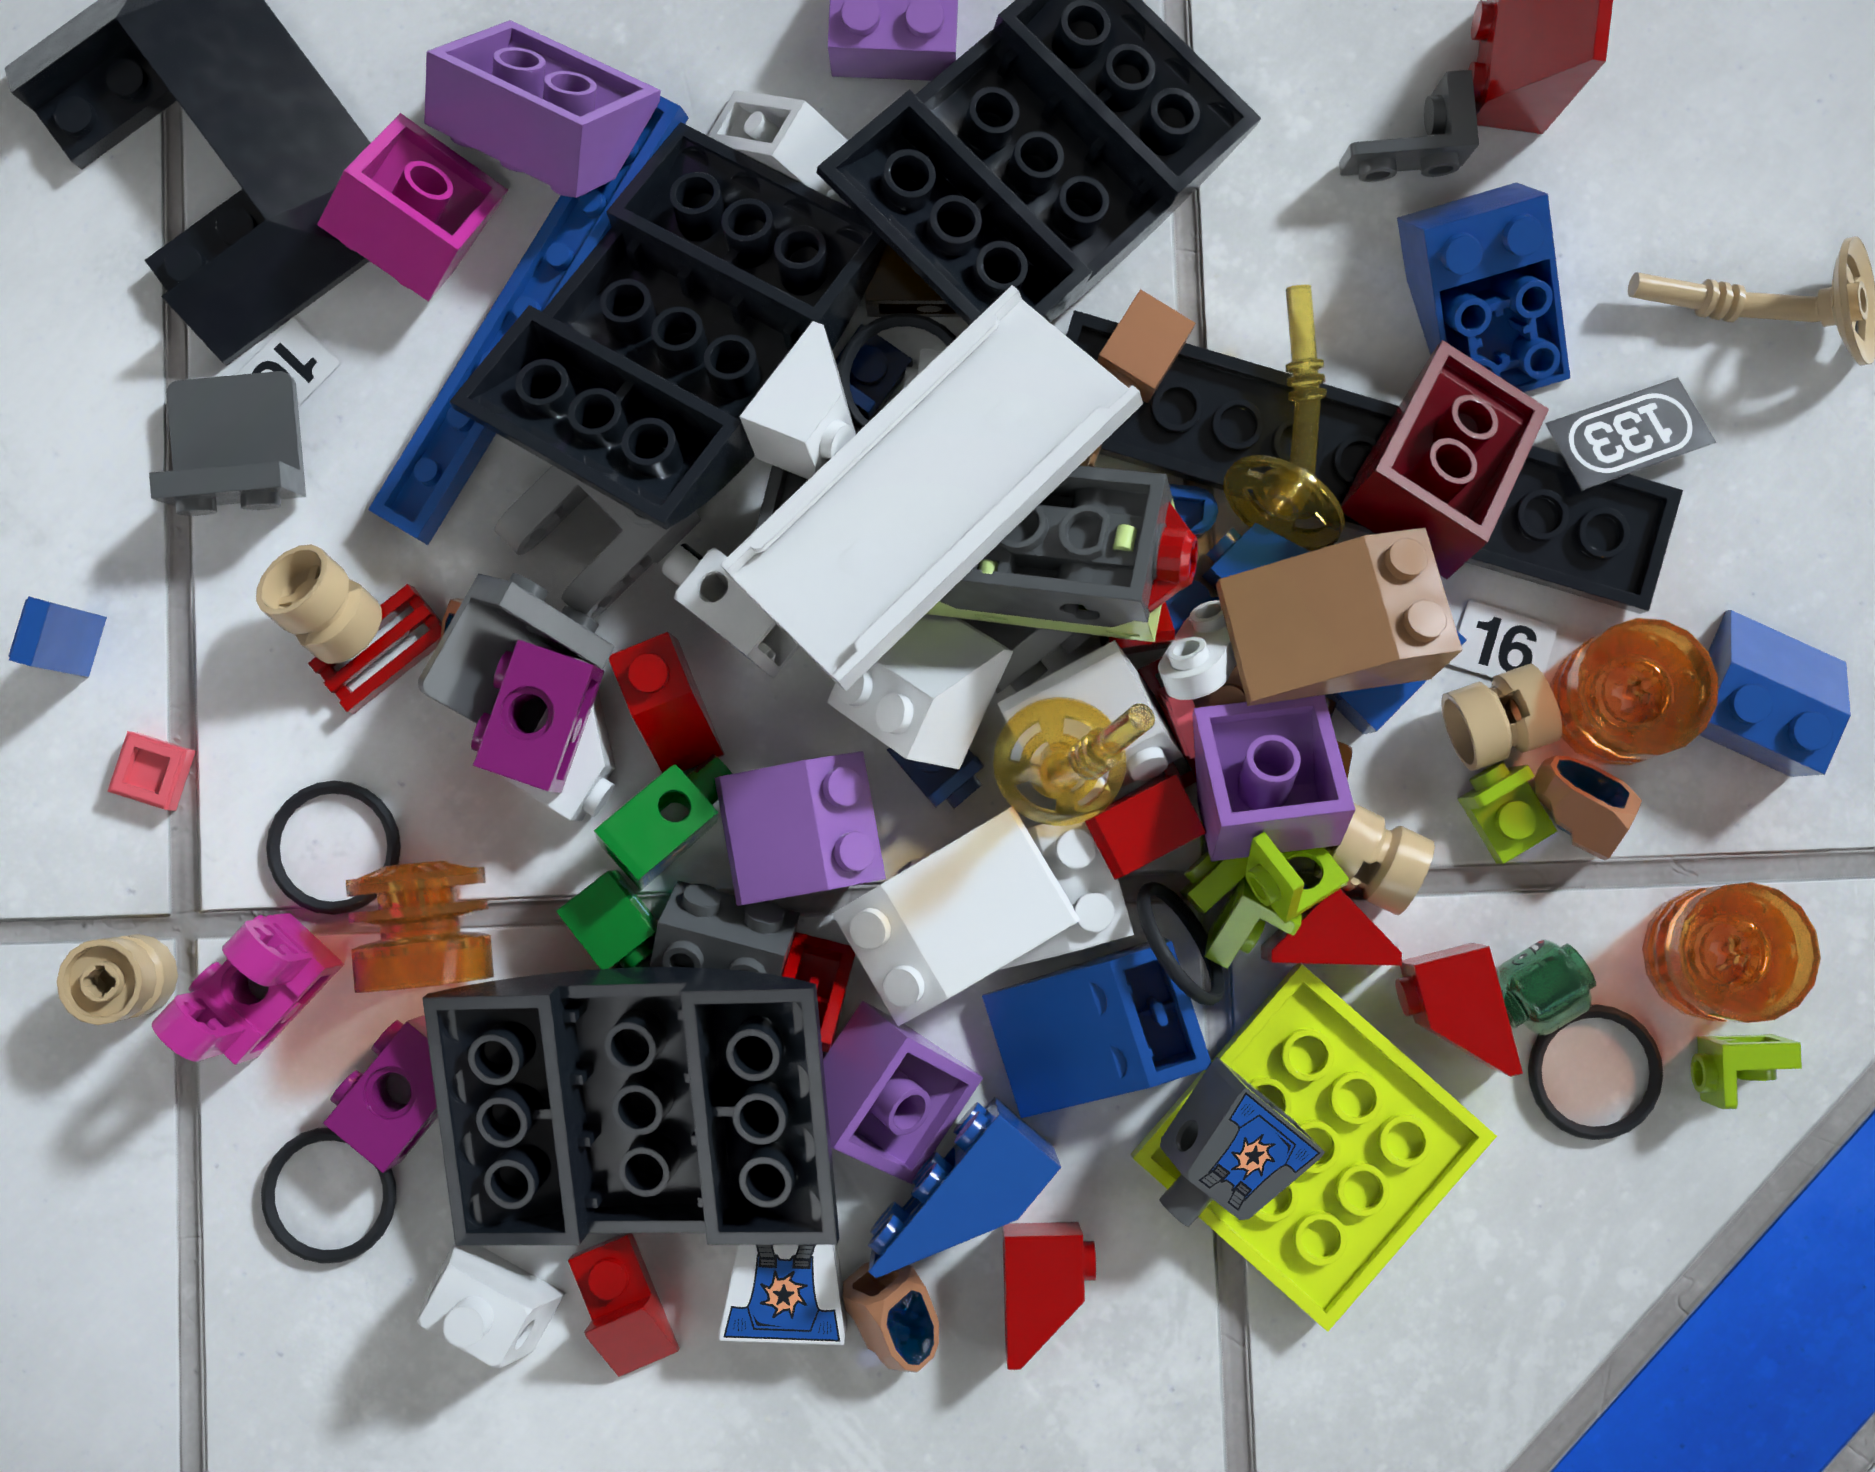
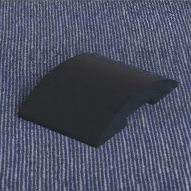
(1041, 153)
(675, 327)
(634, 1107)

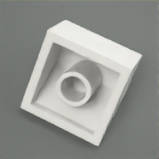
(1111, 685)
(928, 690)

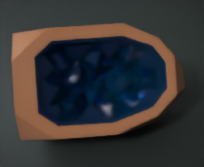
(1587, 803)
(893, 1316)

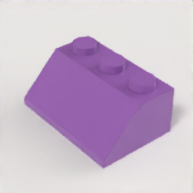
(537, 106)

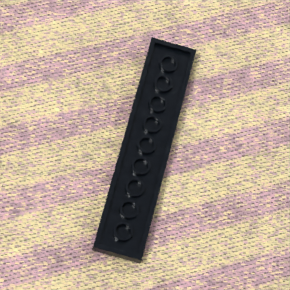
(1551, 532)

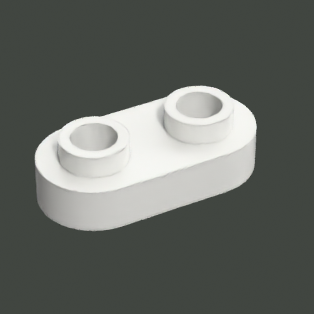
(1199, 656)

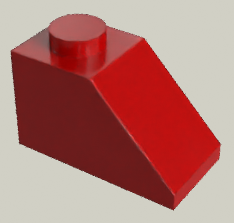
(666, 702)
(1461, 1002)
(1042, 1283)

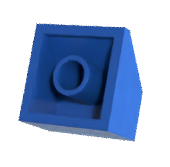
(1777, 698)

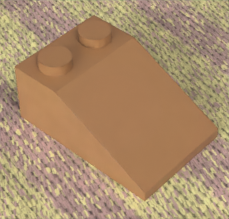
(1340, 619)

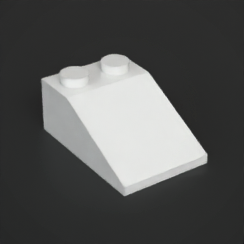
(1088, 886)
(956, 916)

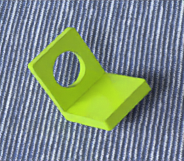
(1279, 884)

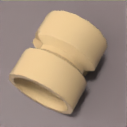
(319, 604)
(1512, 712)
(1382, 861)
(116, 978)

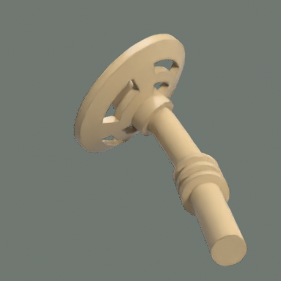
(1841, 305)

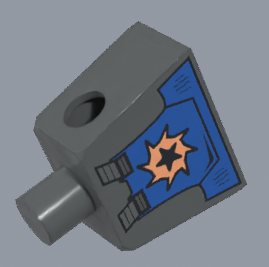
(1232, 1148)

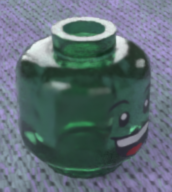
(1545, 986)

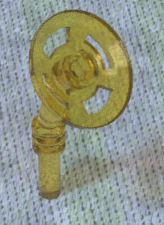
(1292, 484)
(1067, 757)

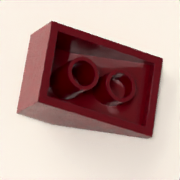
(1447, 458)

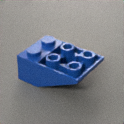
(1490, 282)
(1095, 1031)
(975, 1188)

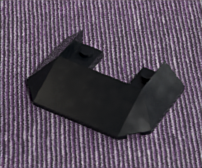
(261, 113)

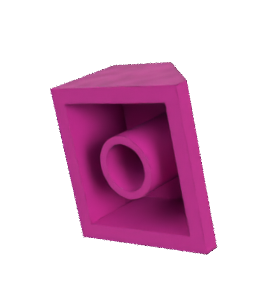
(411, 206)

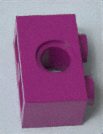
(546, 755)
(366, 1112)

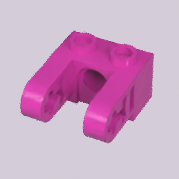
(222, 1011)

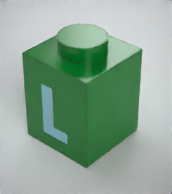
(611, 922)

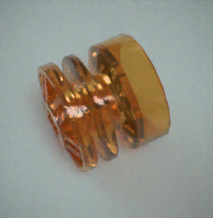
(1661, 673)
(419, 928)
(1765, 944)

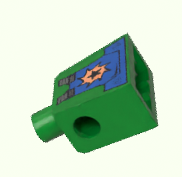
(648, 843)

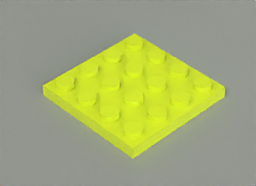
(1386, 1137)

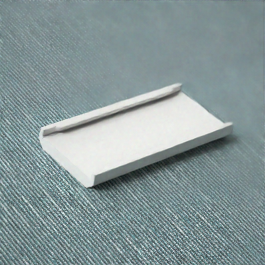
(929, 487)

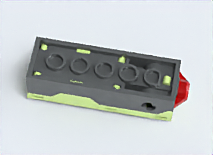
(1083, 561)

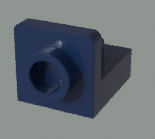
(875, 374)
(942, 782)

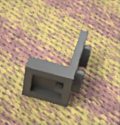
(1447, 116)

